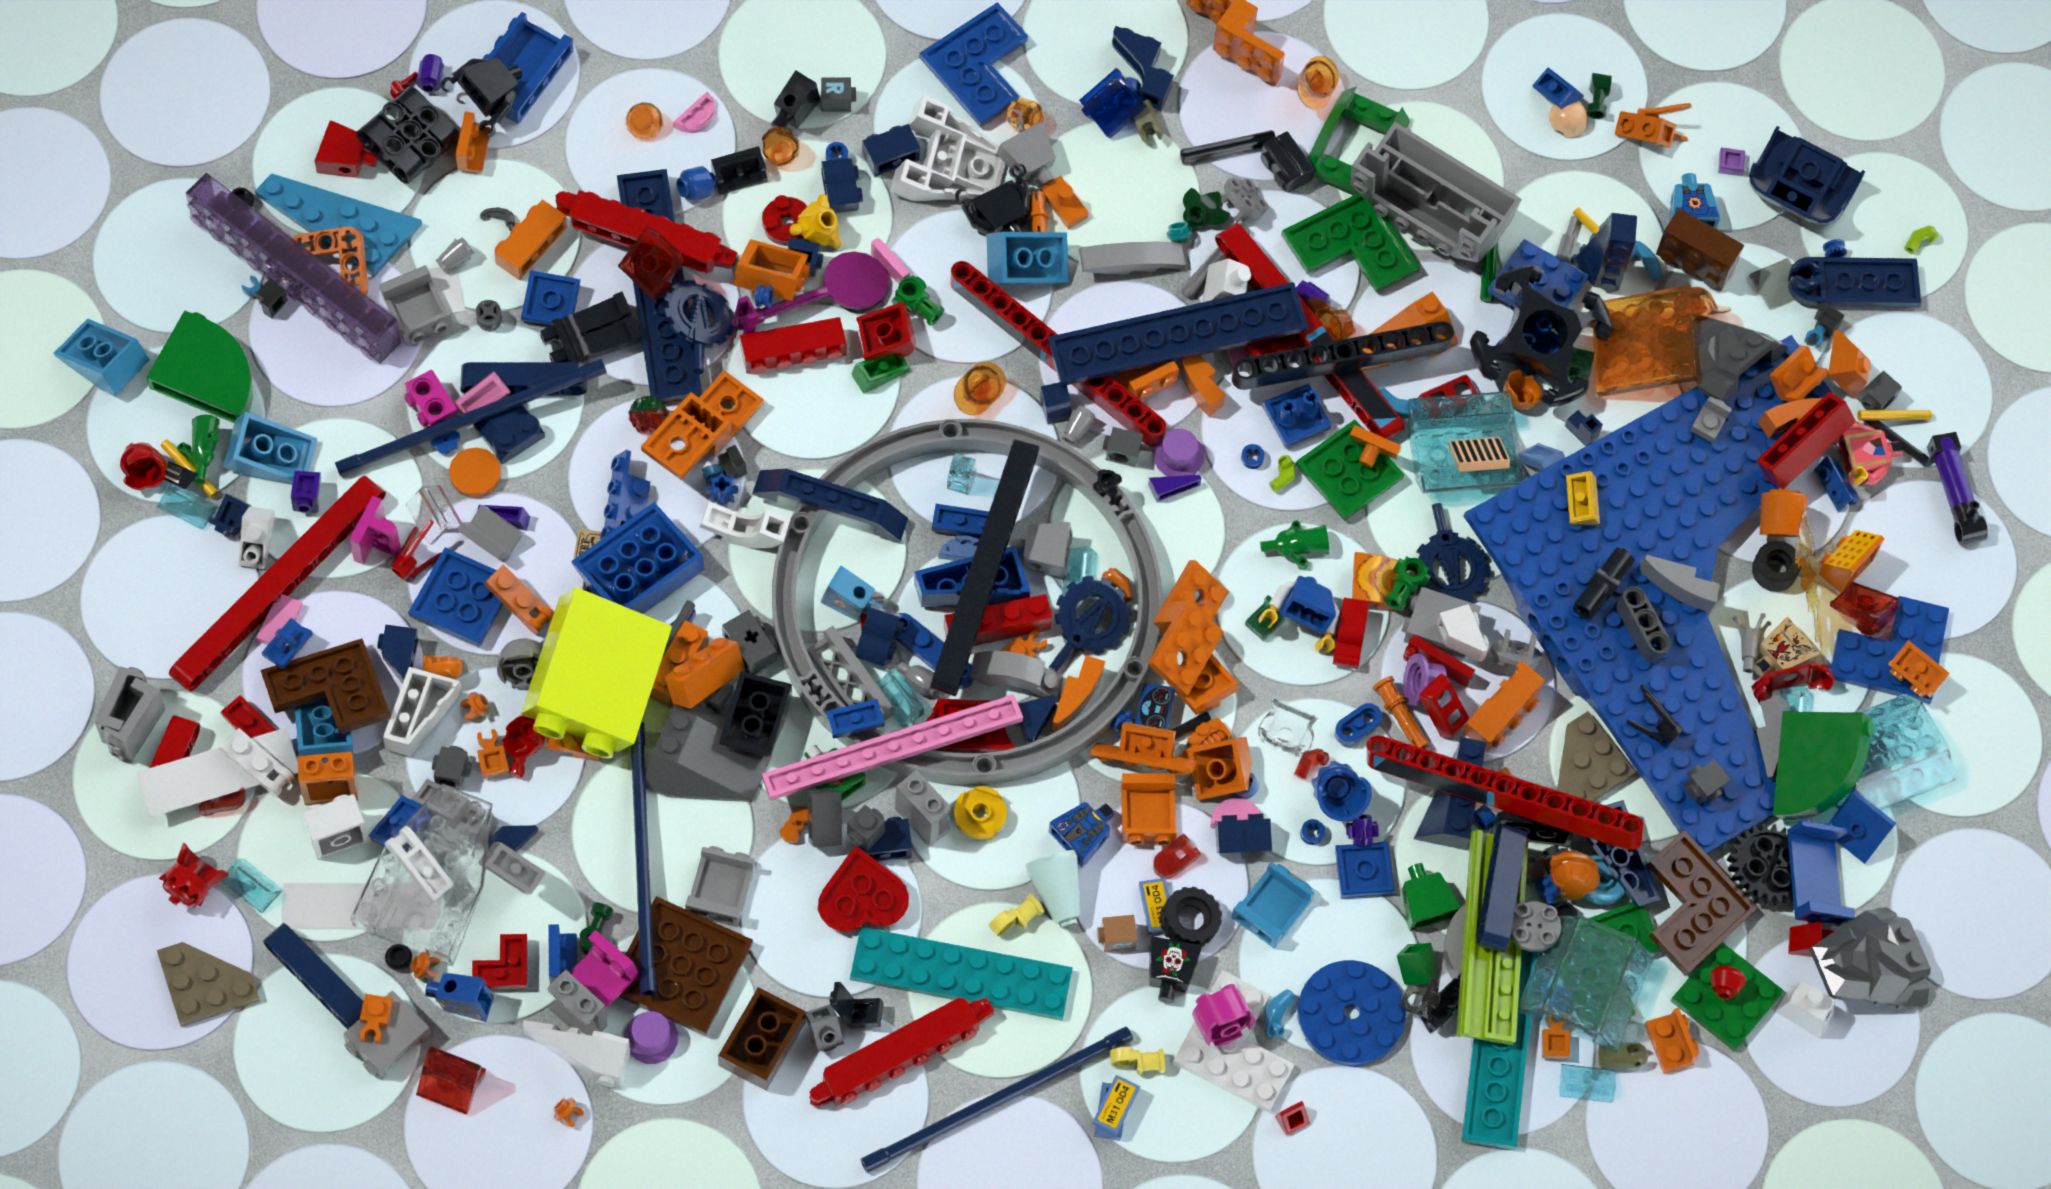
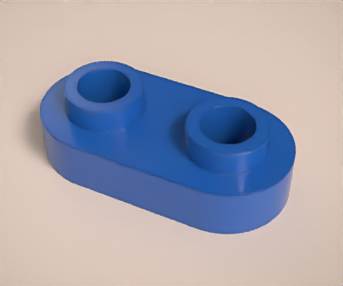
(1357, 725)

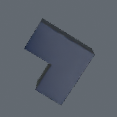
(1584, 429)

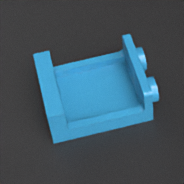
(1273, 905)

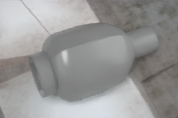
(918, 678)

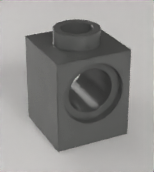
(1880, 392)
(1122, 446)

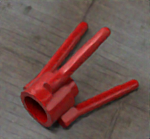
(404, 563)

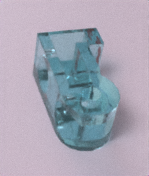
(962, 472)

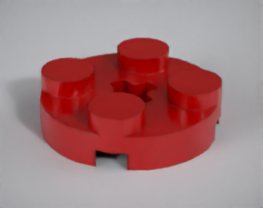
(772, 218)

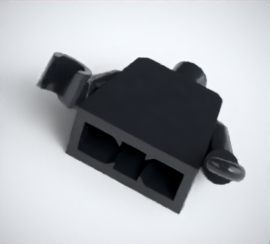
(489, 87)
(1000, 208)

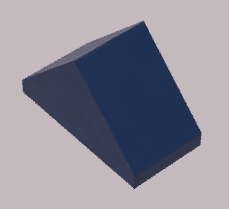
(1035, 716)

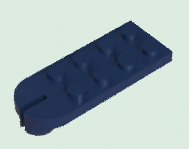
(1855, 282)

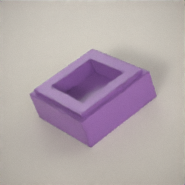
(1731, 161)

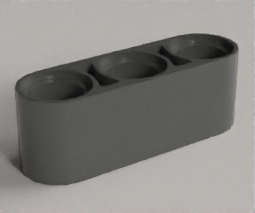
(1645, 613)

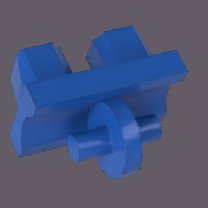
(286, 643)

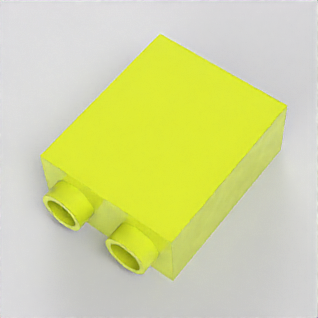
(595, 672)

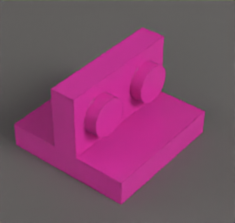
(374, 532)

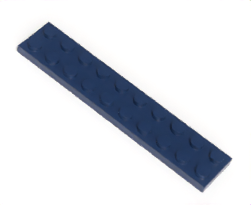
(1177, 334)
(666, 354)

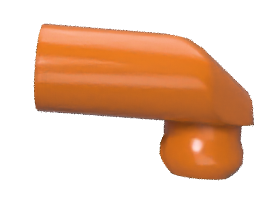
(1120, 581)

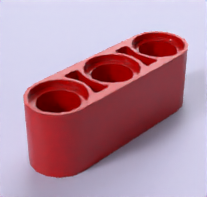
(177, 740)

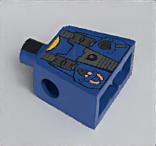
(1082, 830)
(462, 995)

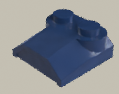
(510, 432)

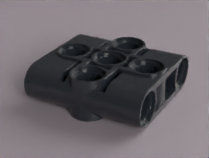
(409, 158)

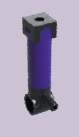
(1968, 523)

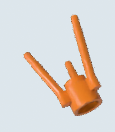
(1671, 108)

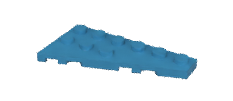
(321, 210)

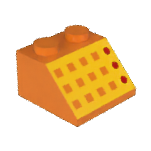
(1850, 558)

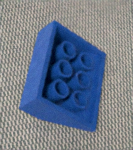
(640, 561)

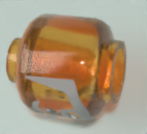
(1024, 113)

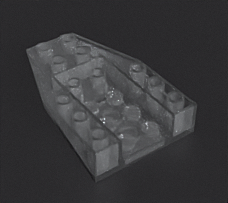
(396, 909)

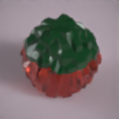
(647, 414)

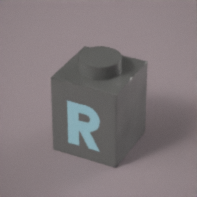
(837, 94)

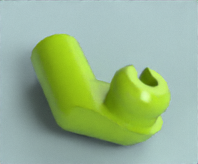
(1927, 232)
(1286, 473)

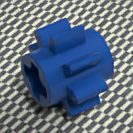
(720, 482)

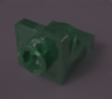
(1580, 364)
(1261, 629)

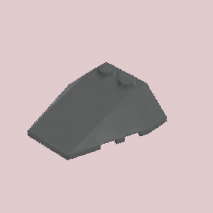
(694, 763)

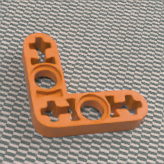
(340, 246)

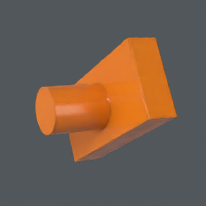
(1064, 202)
(1373, 445)

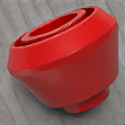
(1727, 981)

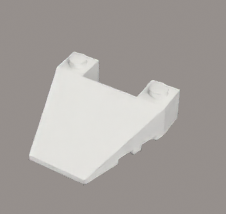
(952, 160)

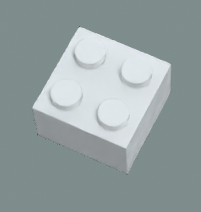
(335, 826)

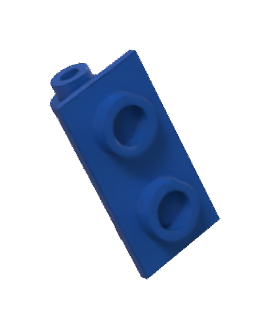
(1832, 479)

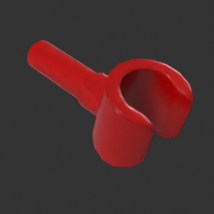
(398, 87)

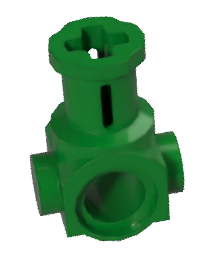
(919, 301)
(1406, 583)

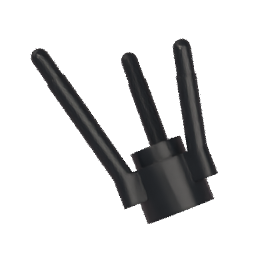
(1667, 728)

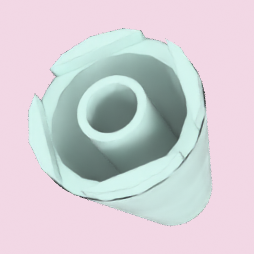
(1057, 885)

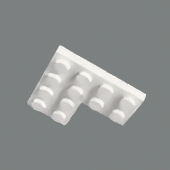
(1239, 1065)

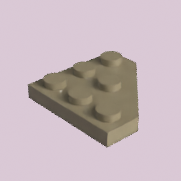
(1590, 761)
(203, 983)

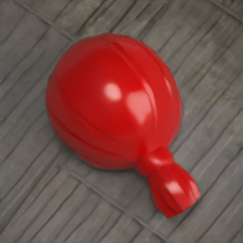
(521, 743)

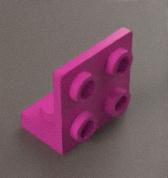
(605, 970)

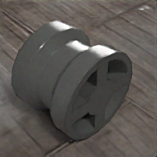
(485, 309)

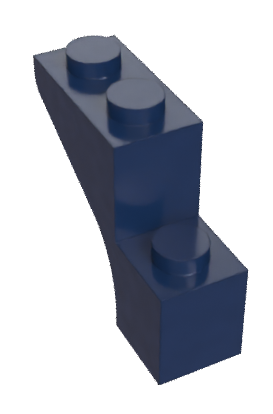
(1142, 55)

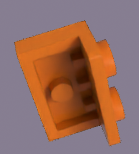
(1918, 669)

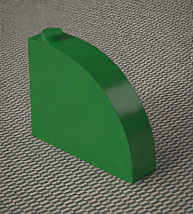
(203, 368)
(1819, 760)

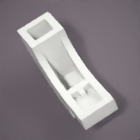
(745, 530)

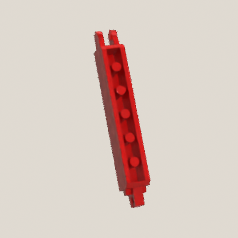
(625, 224)
(900, 1050)

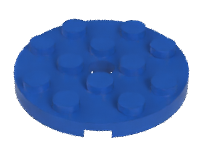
(1346, 1039)

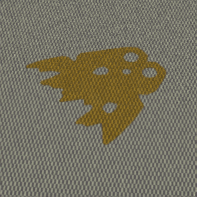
(1809, 574)

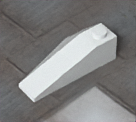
(598, 1056)

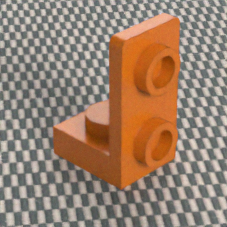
(1645, 128)

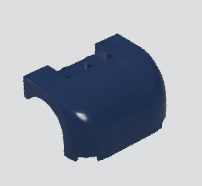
(1804, 179)

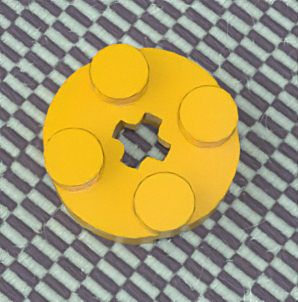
(983, 827)

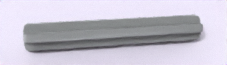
(1198, 279)

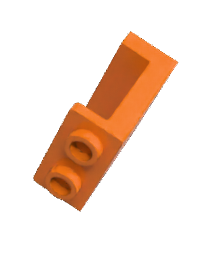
(1148, 808)

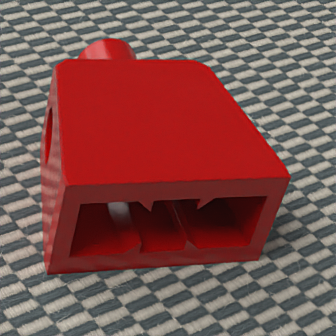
(342, 152)

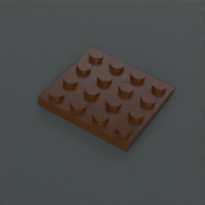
(691, 964)

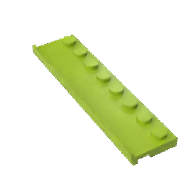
(1487, 976)

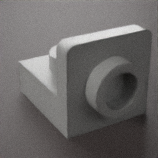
(1710, 419)

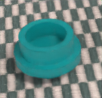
(1179, 232)

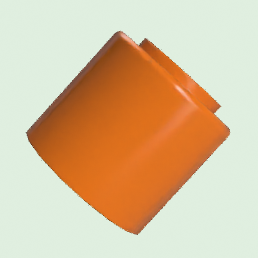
(1782, 512)

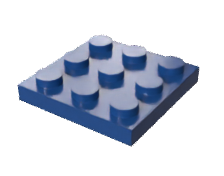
(1559, 280)
(457, 598)

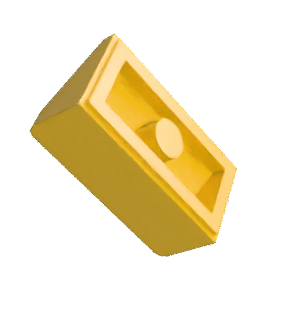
(1582, 499)

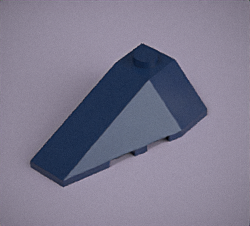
(1628, 867)

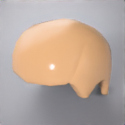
(1569, 120)

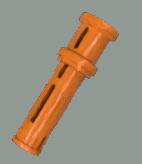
(1396, 705)

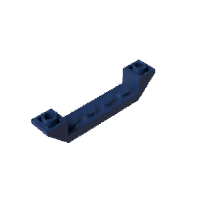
(832, 498)

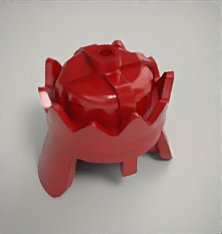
(190, 879)

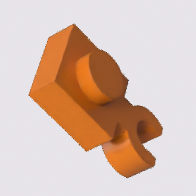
(1026, 647)
(492, 757)
(375, 1013)
(1555, 1040)

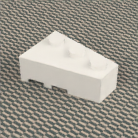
(418, 709)

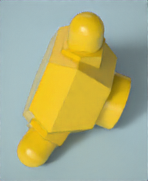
(818, 224)

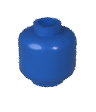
(696, 183)

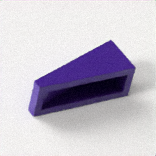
(1172, 485)
(513, 514)

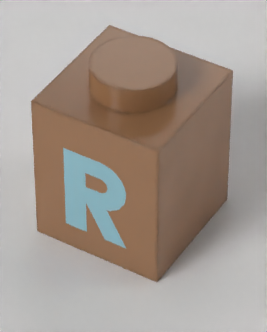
(1117, 933)

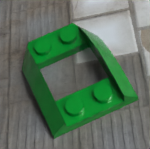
(1361, 110)

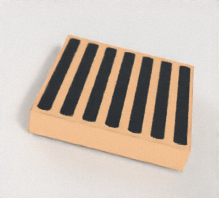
(1479, 454)

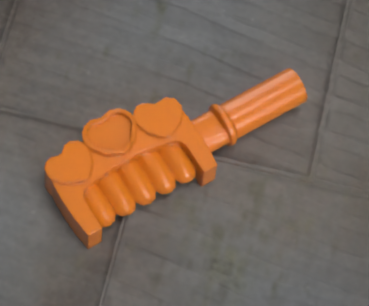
(1205, 734)

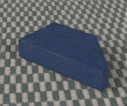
(513, 836)

